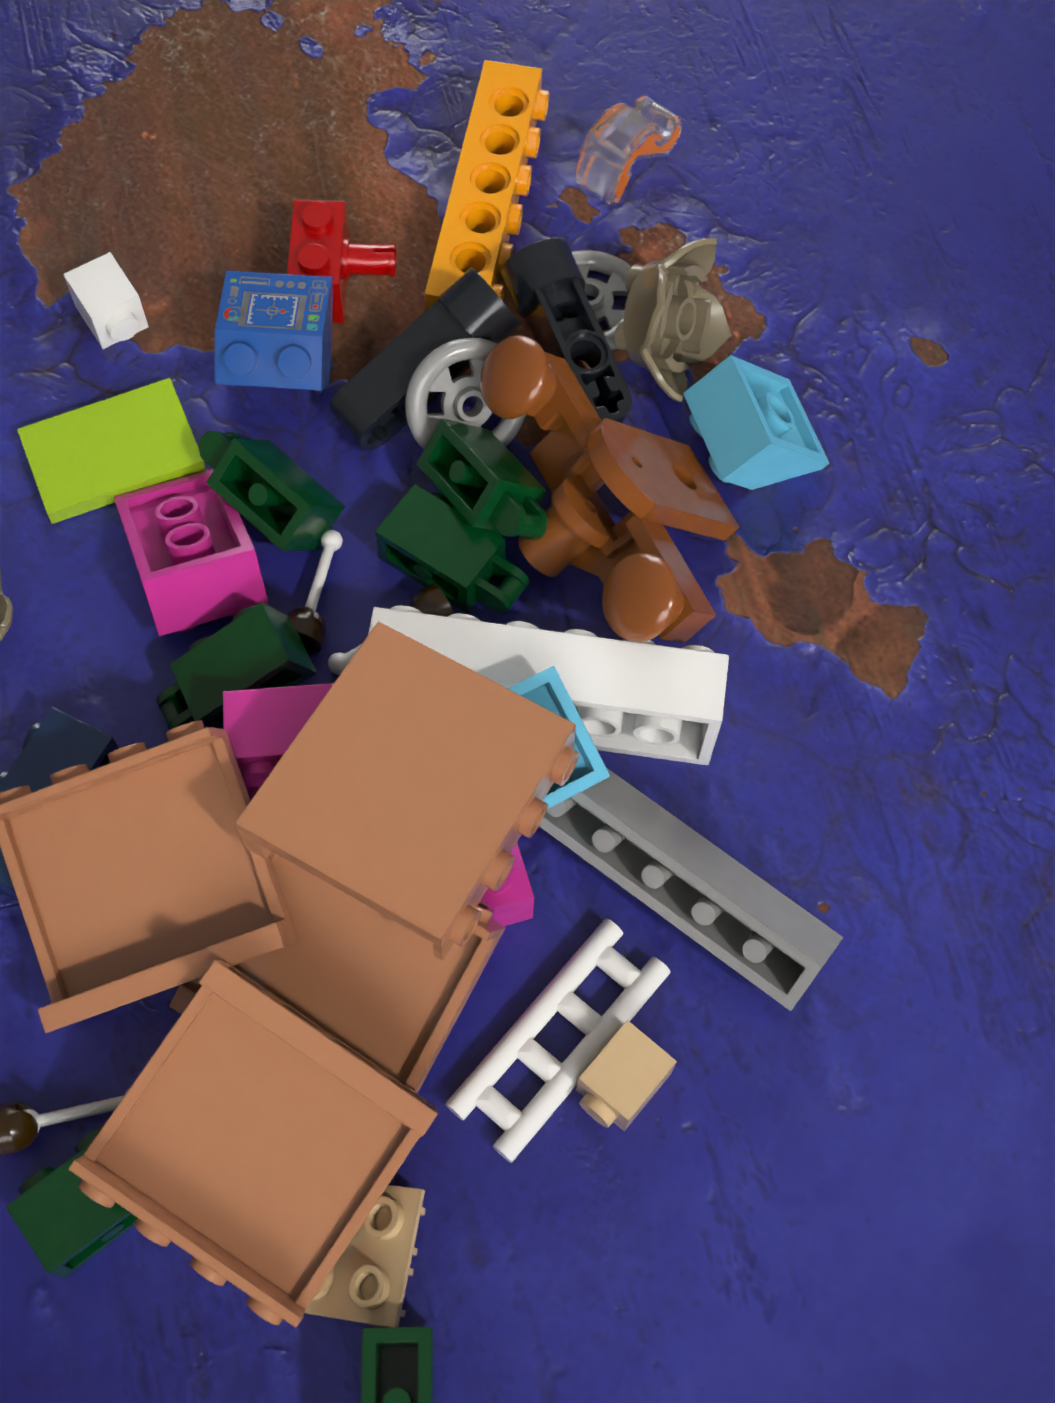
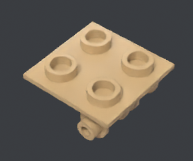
(375, 1267)

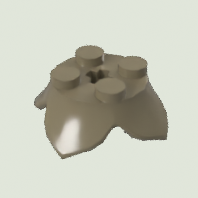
(672, 317)

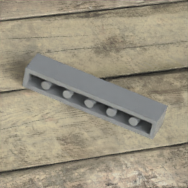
(695, 887)

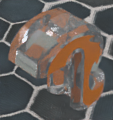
(619, 140)

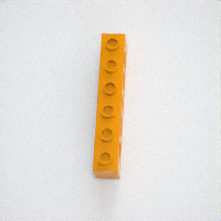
(490, 177)

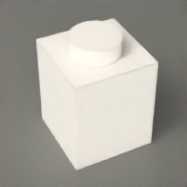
(106, 300)

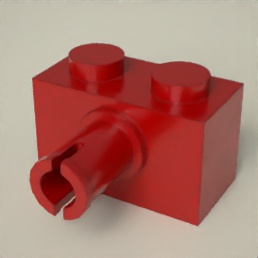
(323, 248)

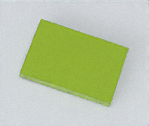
(110, 450)

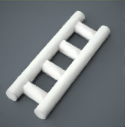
(520, 1042)

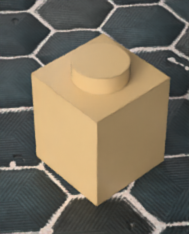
(623, 1077)

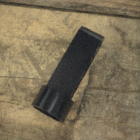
(552, 298)
(374, 399)

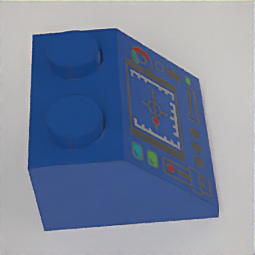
(274, 330)

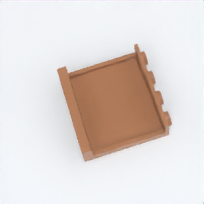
(412, 786)
(139, 874)
(367, 975)
(254, 1144)

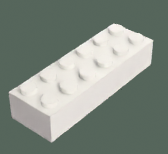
(626, 692)

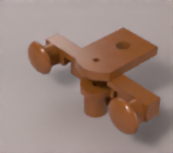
(656, 478)

